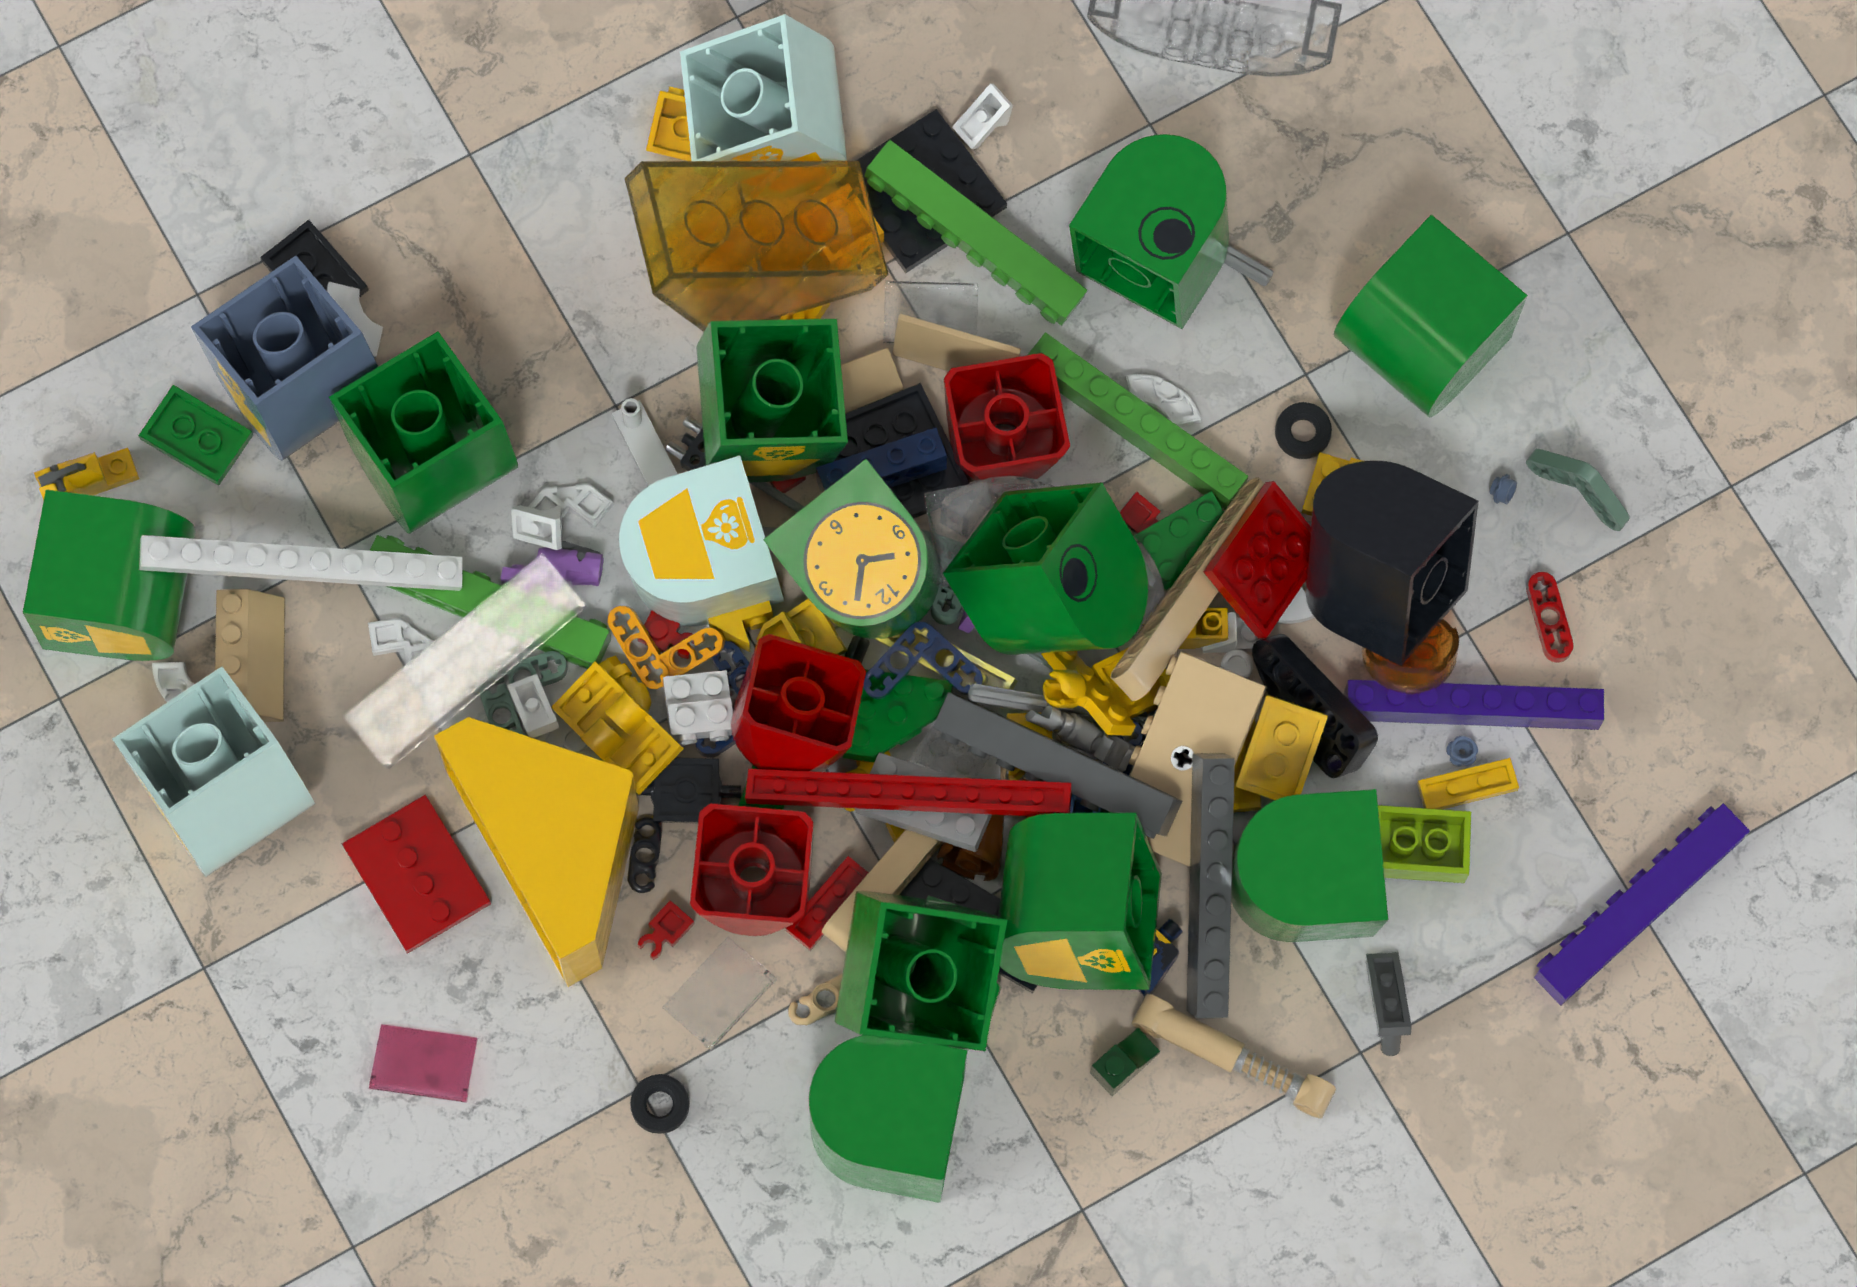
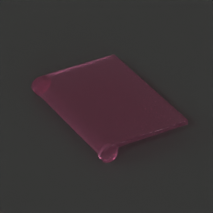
(423, 1063)

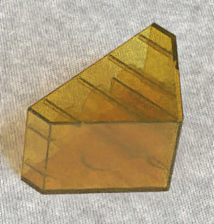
(754, 236)

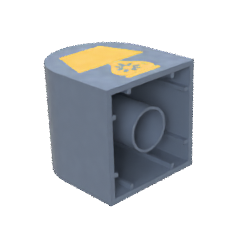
(283, 355)

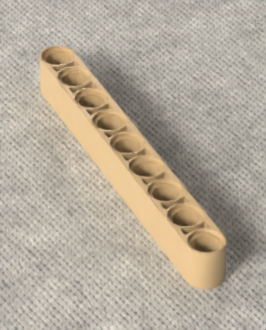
(1179, 608)

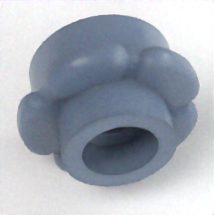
(1503, 489)
(1470, 751)

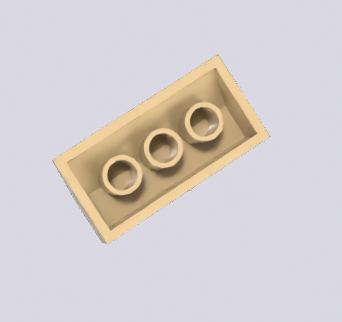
(252, 647)

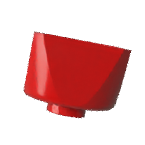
(1009, 392)
(796, 706)
(746, 837)

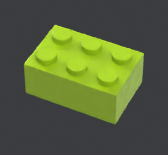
(1425, 843)

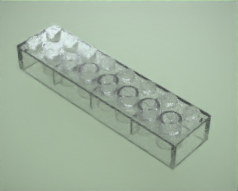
(465, 661)

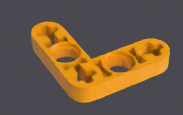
(666, 659)

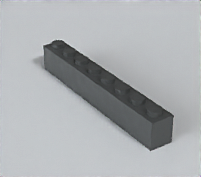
(1054, 762)
(1210, 885)

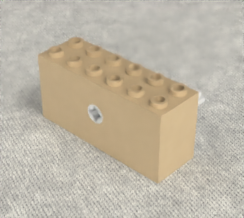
(1199, 712)

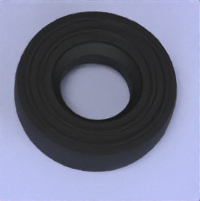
(1297, 448)
(655, 1084)

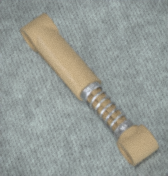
(1163, 1021)

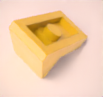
(734, 622)

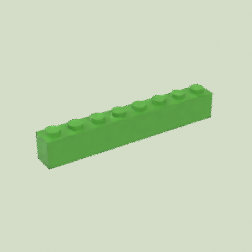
(975, 233)
(1141, 424)
(578, 641)

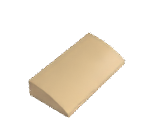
(945, 346)
(869, 379)

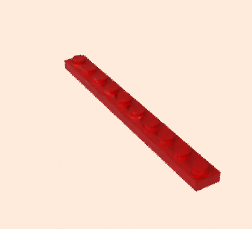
(907, 792)

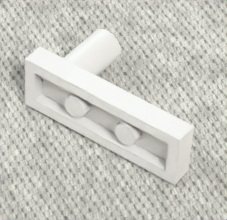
(643, 442)

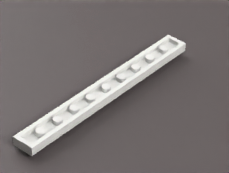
(300, 563)

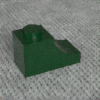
(1124, 1061)

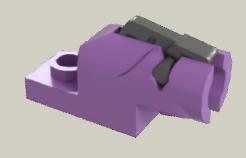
(573, 561)

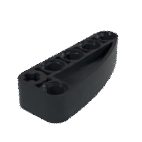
(1296, 679)

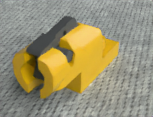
(89, 474)

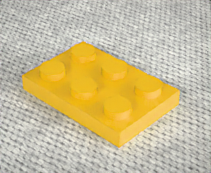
(1281, 749)

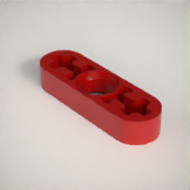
(1563, 636)

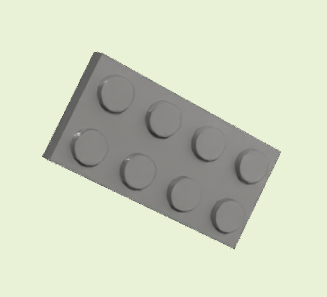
(953, 828)

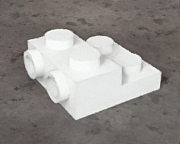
(698, 706)

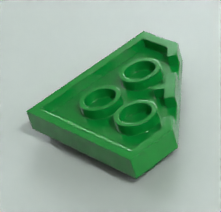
(897, 716)

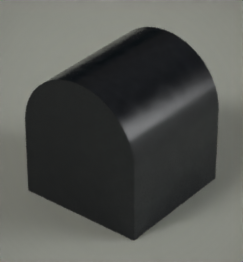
(1387, 555)

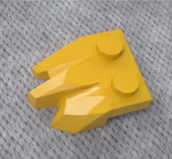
(806, 626)

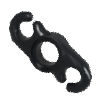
(637, 867)

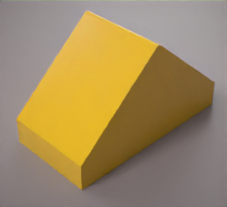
(554, 828)

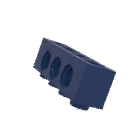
(894, 462)

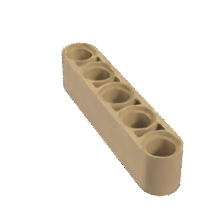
(888, 876)

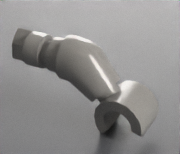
(1084, 736)

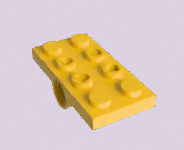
(617, 726)

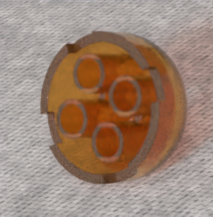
(1424, 669)

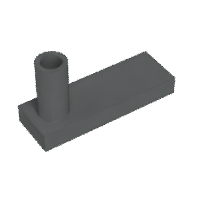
(1388, 1000)

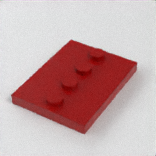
(1263, 560)
(416, 874)

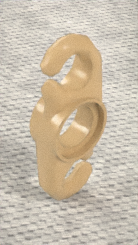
(816, 1011)

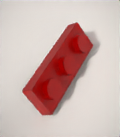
(826, 902)

